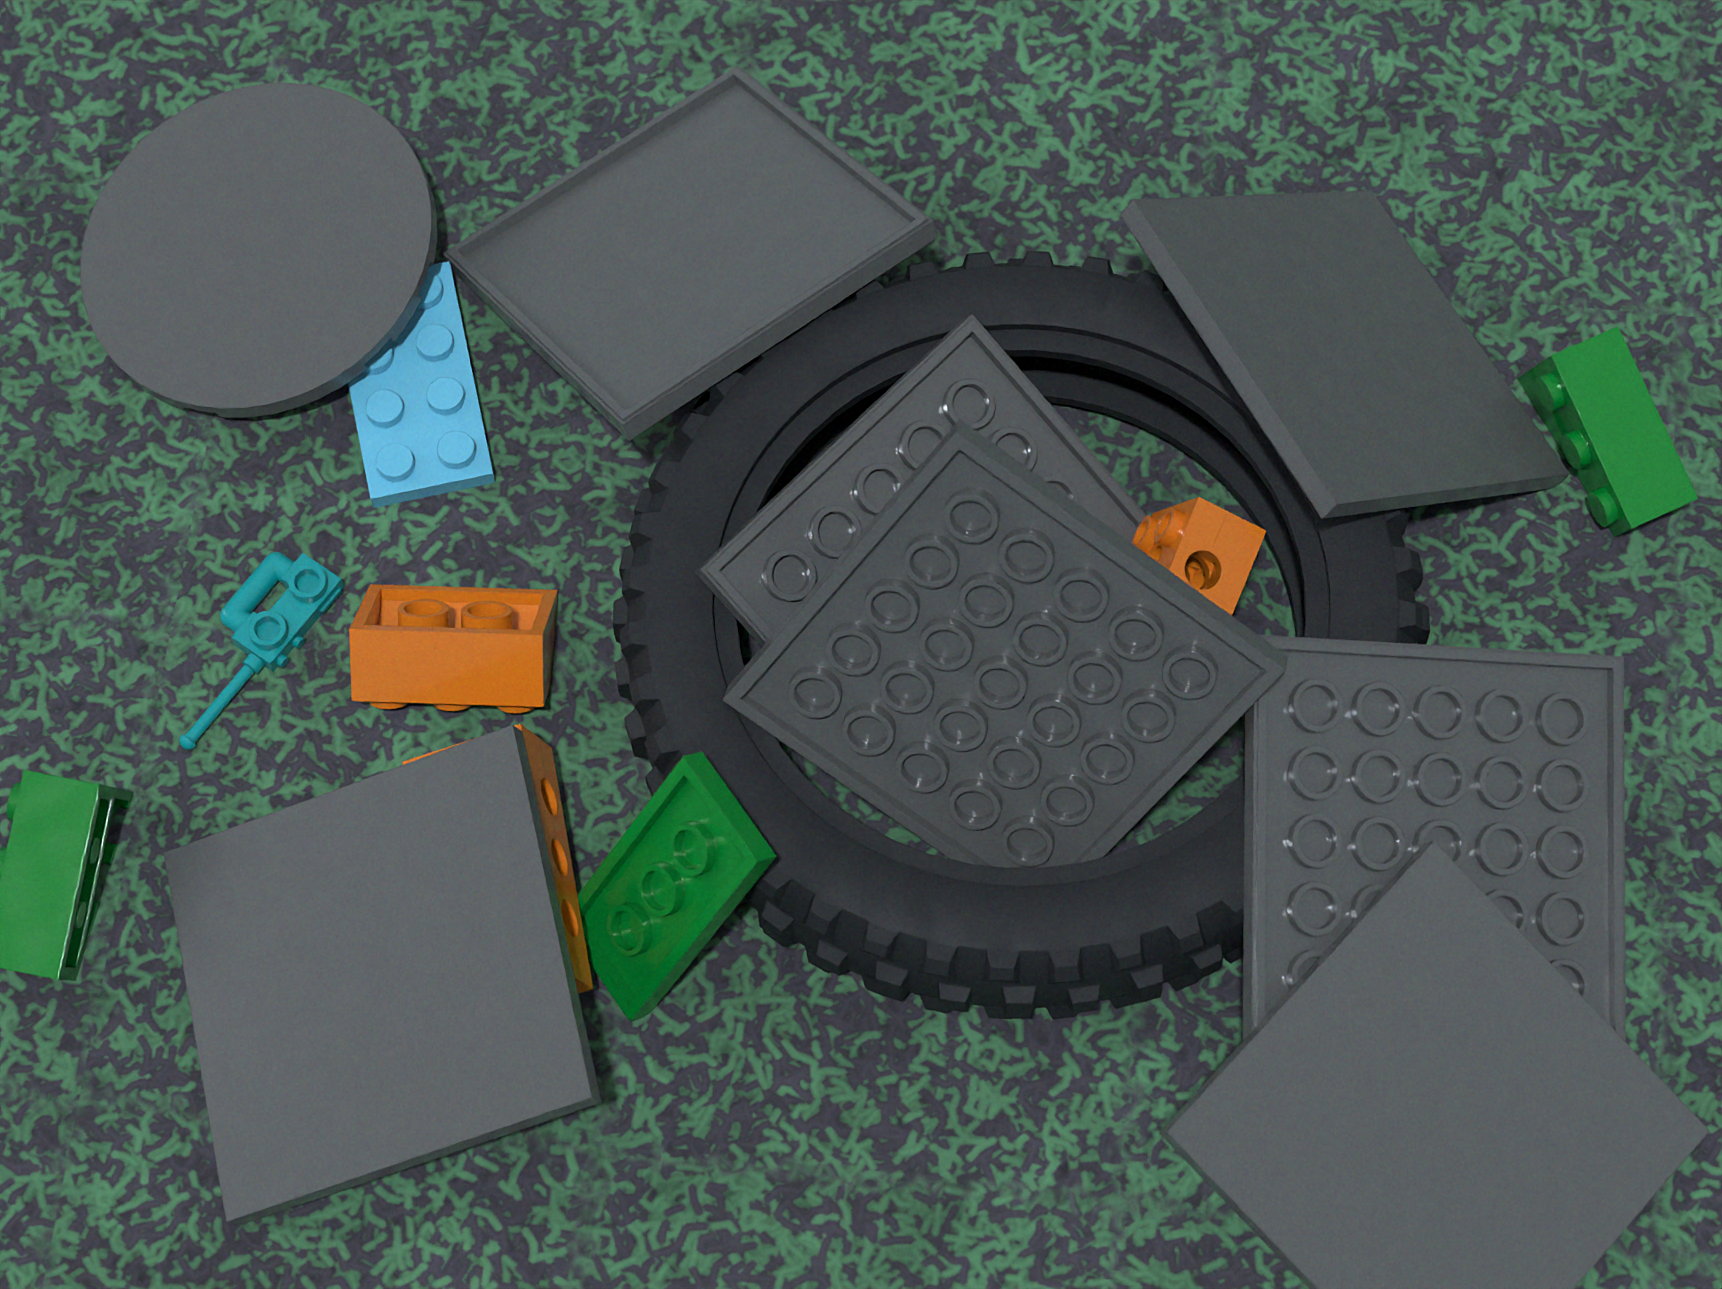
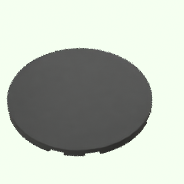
(258, 249)

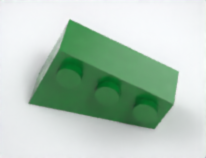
(1609, 431)
(53, 871)

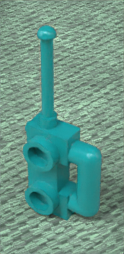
(271, 633)

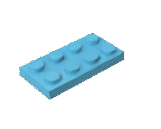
(421, 405)

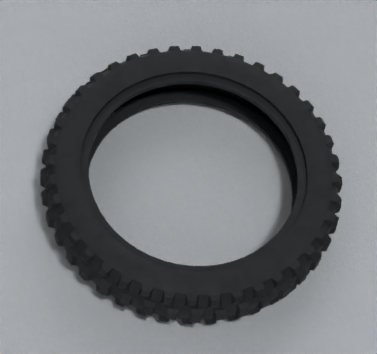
(838, 885)

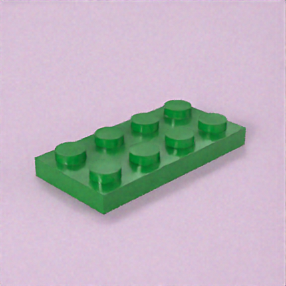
(669, 885)

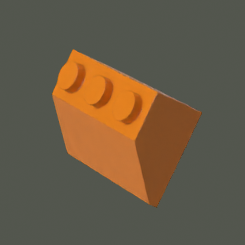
(453, 647)

